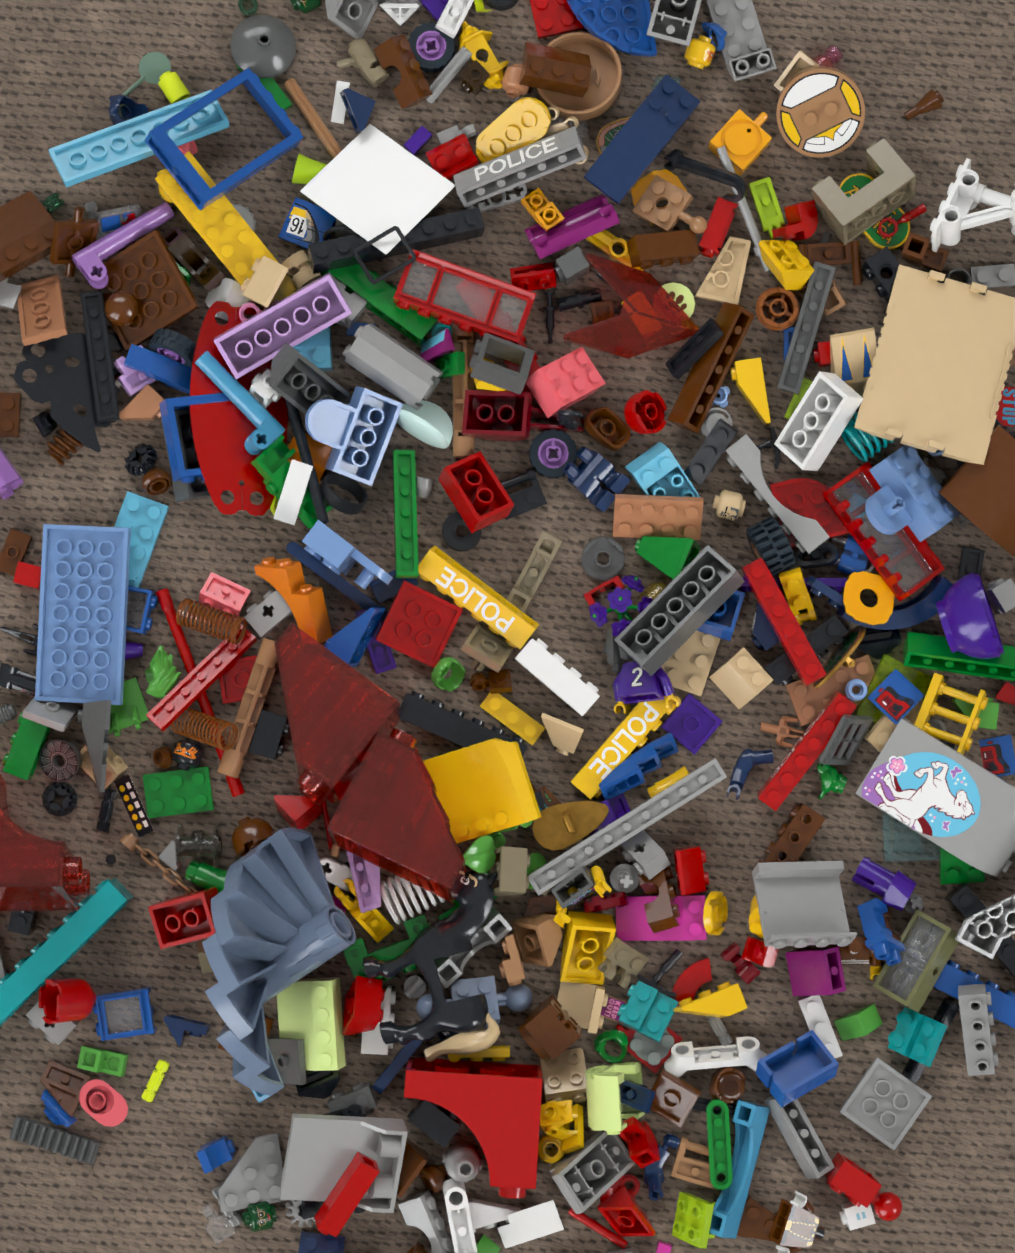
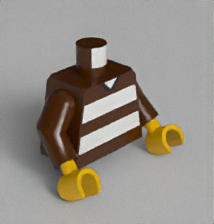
(859, 954)

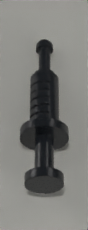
(549, 312)

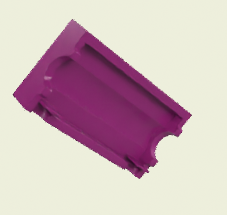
(578, 224)

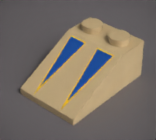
(853, 356)

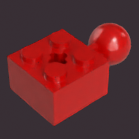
(862, 1188)

